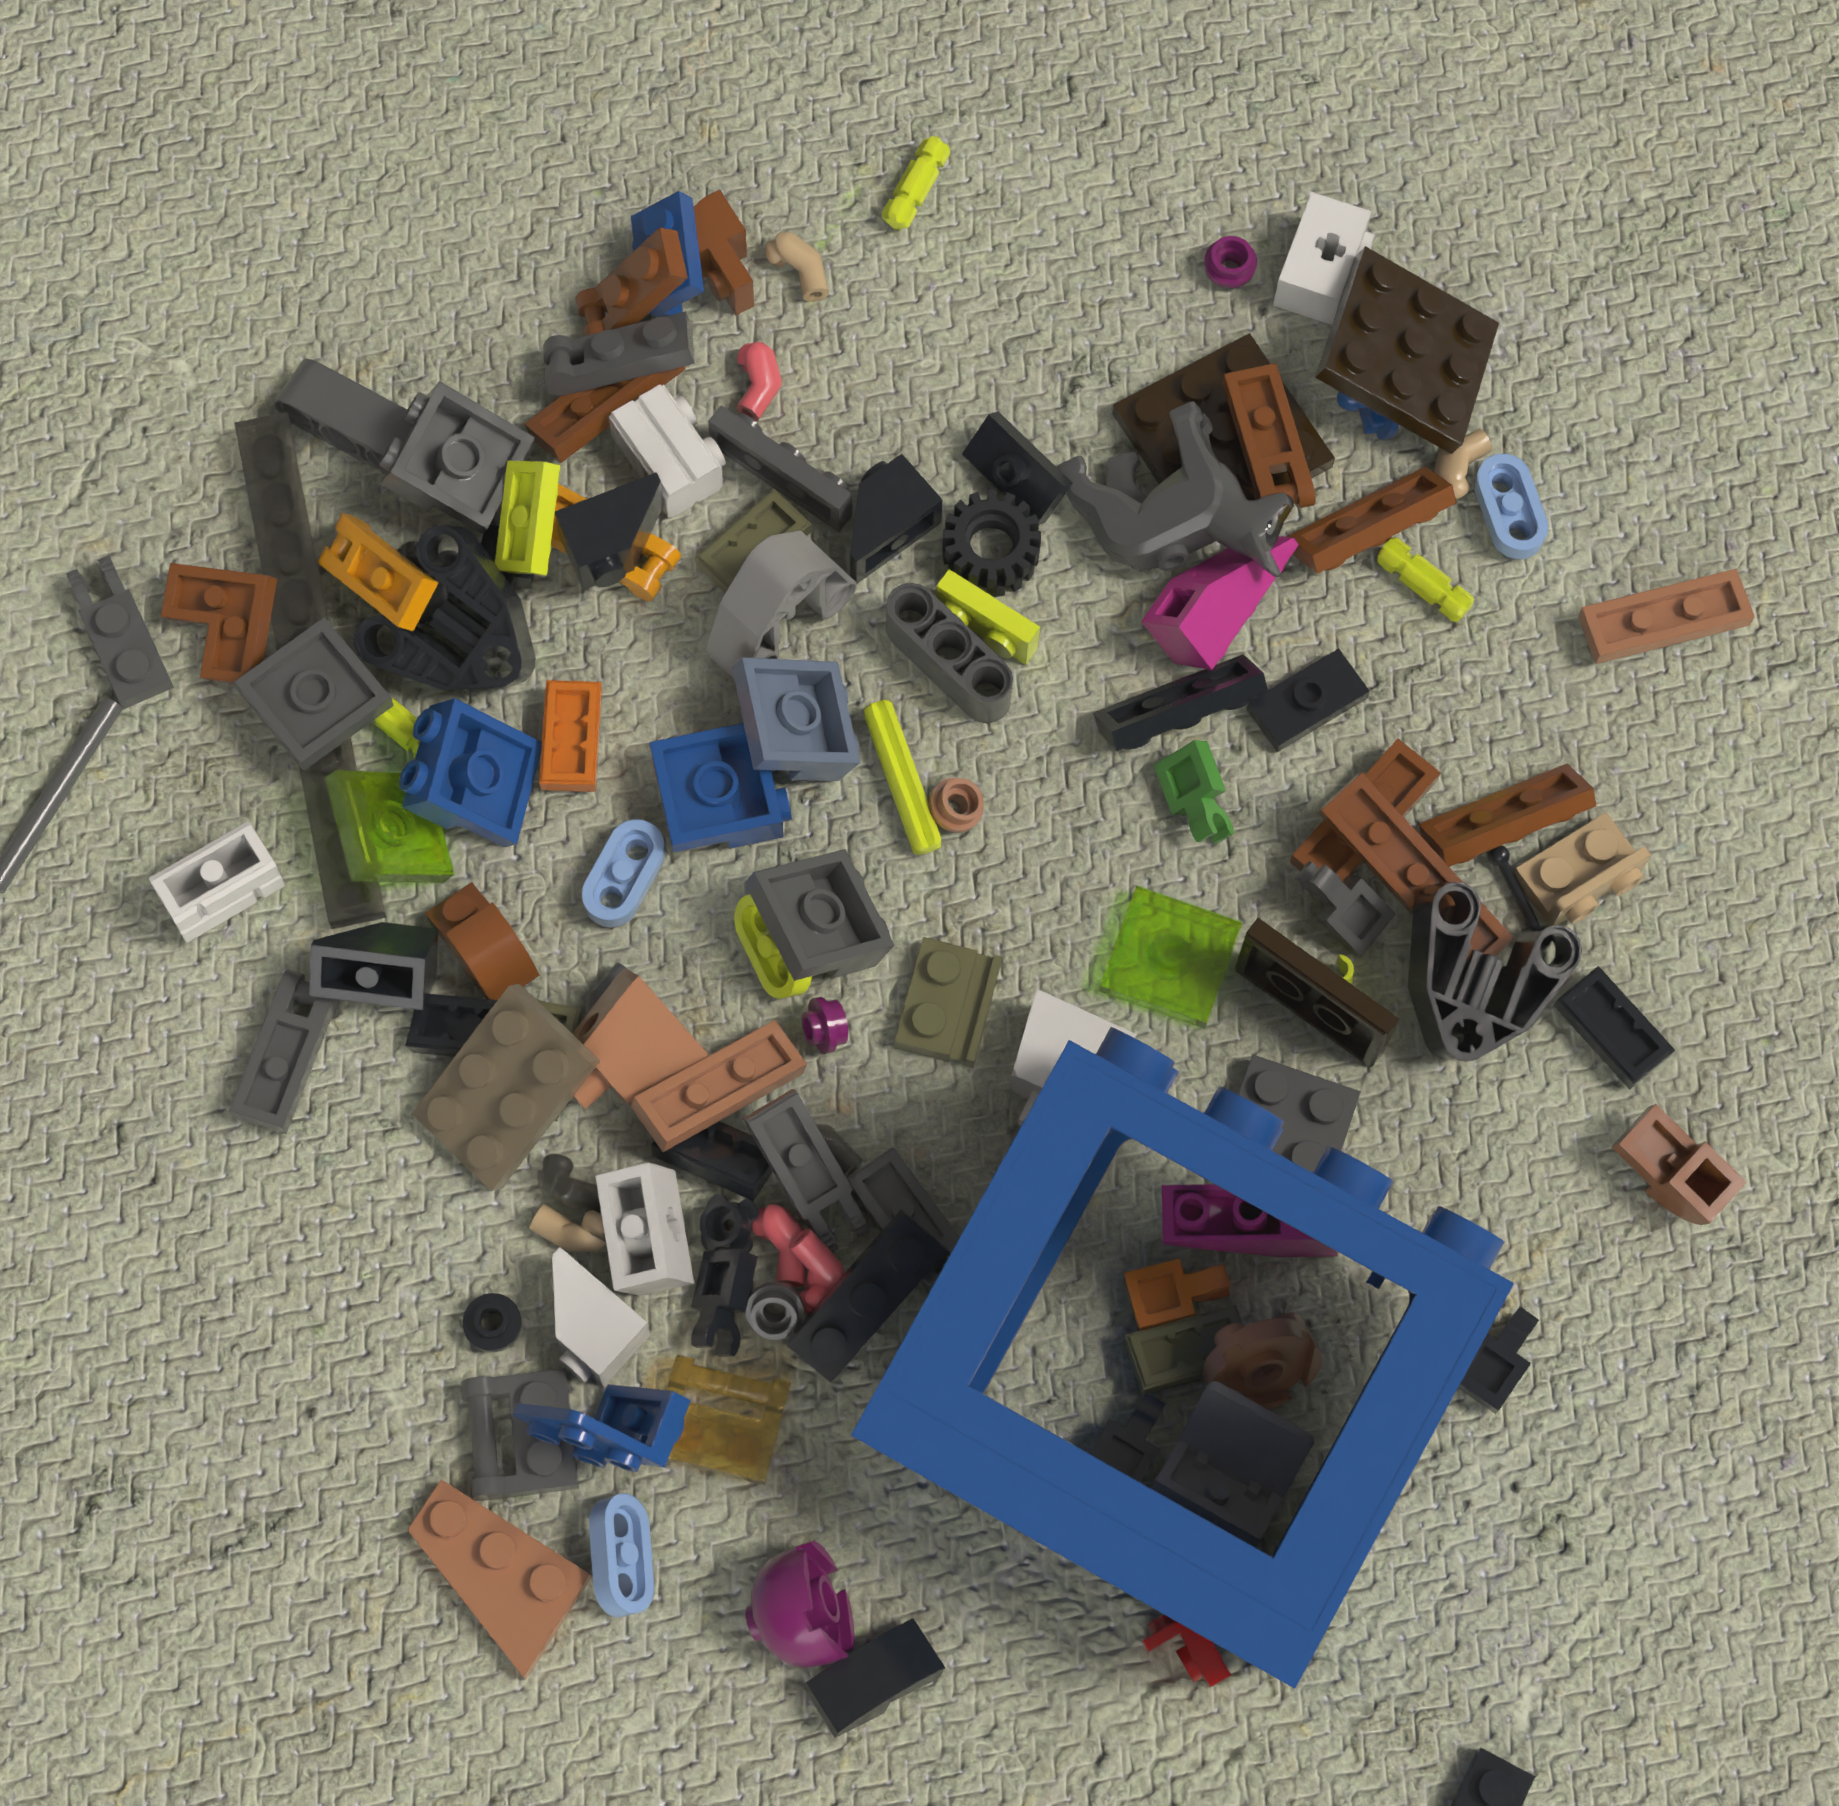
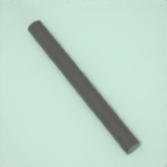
(57, 790)

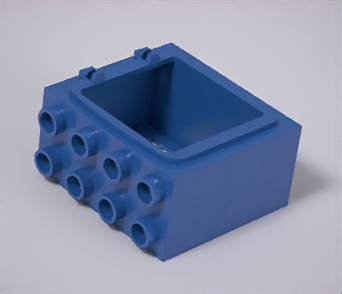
(945, 1428)

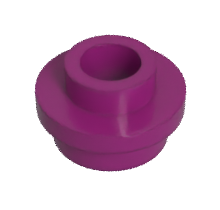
(1230, 249)
(825, 1024)

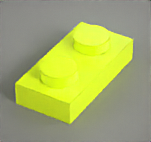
(527, 517)
(999, 625)

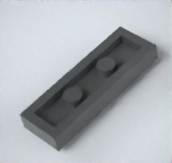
(781, 467)

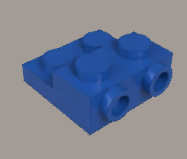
(470, 772)
(714, 791)

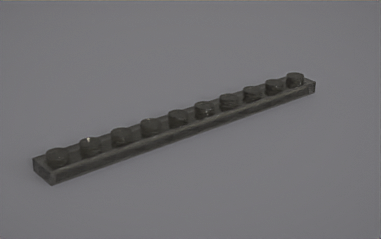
(299, 602)

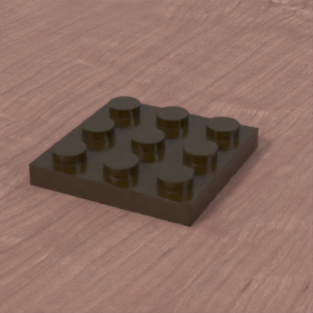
(1407, 350)
(1151, 431)

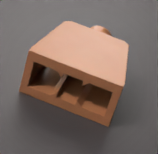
(634, 1041)

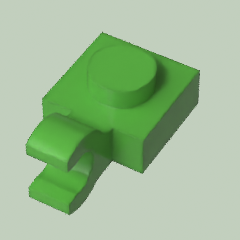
(1190, 785)

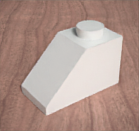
(592, 1323)

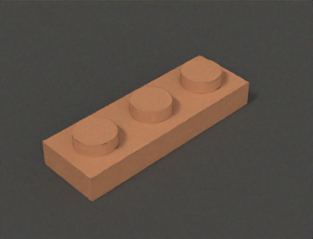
(1666, 616)
(718, 1085)

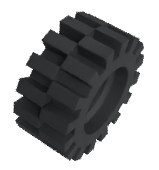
(999, 515)

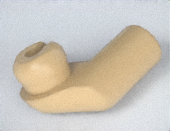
(803, 257)
(1455, 466)
(568, 1234)

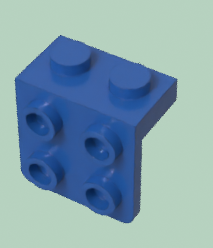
(628, 1430)

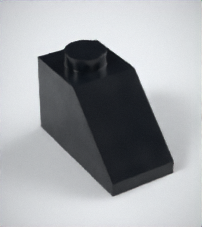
(890, 515)
(610, 530)
(376, 965)

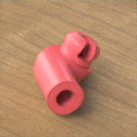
(764, 375)
(781, 1228)
(822, 1267)

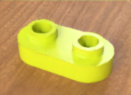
(764, 953)

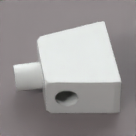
(1044, 1038)

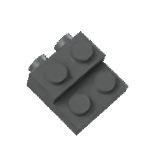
(453, 456)
(820, 916)

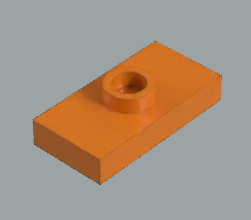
(570, 736)

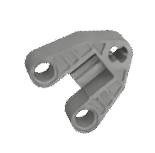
(769, 587)

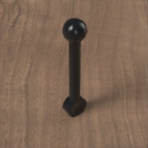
(1499, 857)

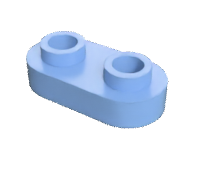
(1511, 510)
(622, 875)
(621, 1555)

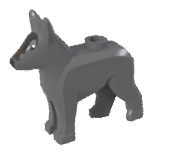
(1181, 514)

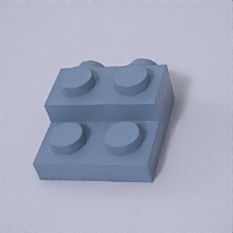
(796, 717)

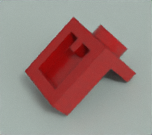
(1197, 1655)

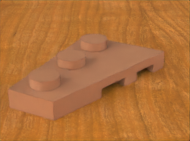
(499, 1572)

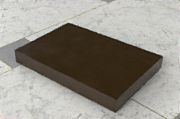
(1315, 993)

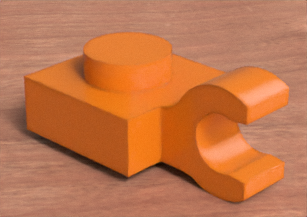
(1166, 1295)

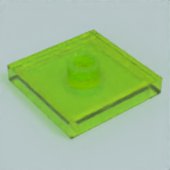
(382, 837)
(1170, 957)

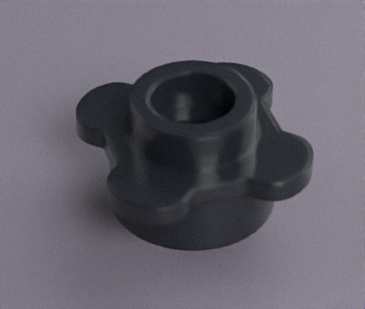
(714, 1222)

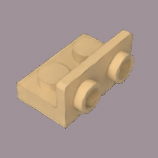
(1580, 870)

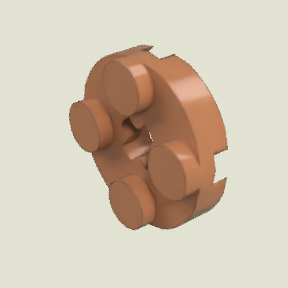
(1264, 1358)

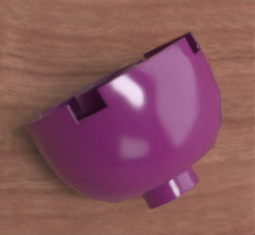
(798, 1608)

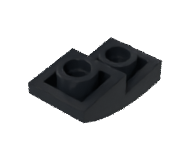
(873, 1677)

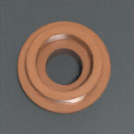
(968, 798)

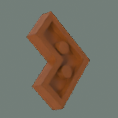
(235, 609)

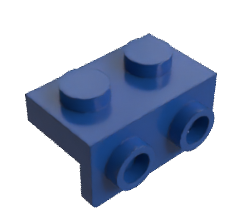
(677, 214)

